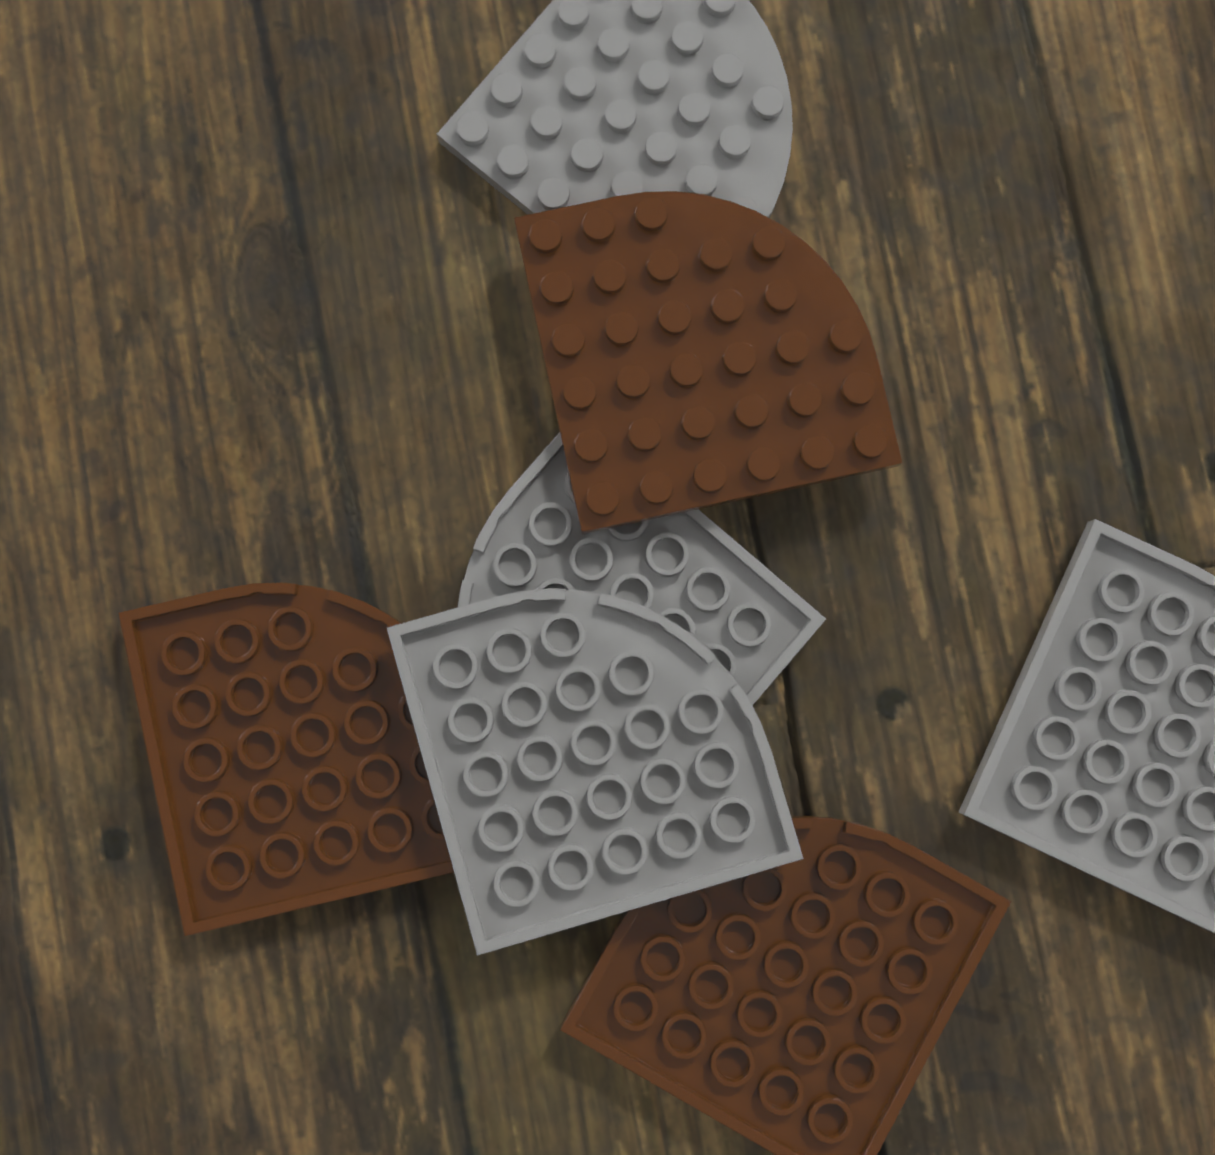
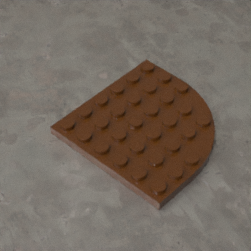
(698, 356)
(279, 751)
(794, 991)

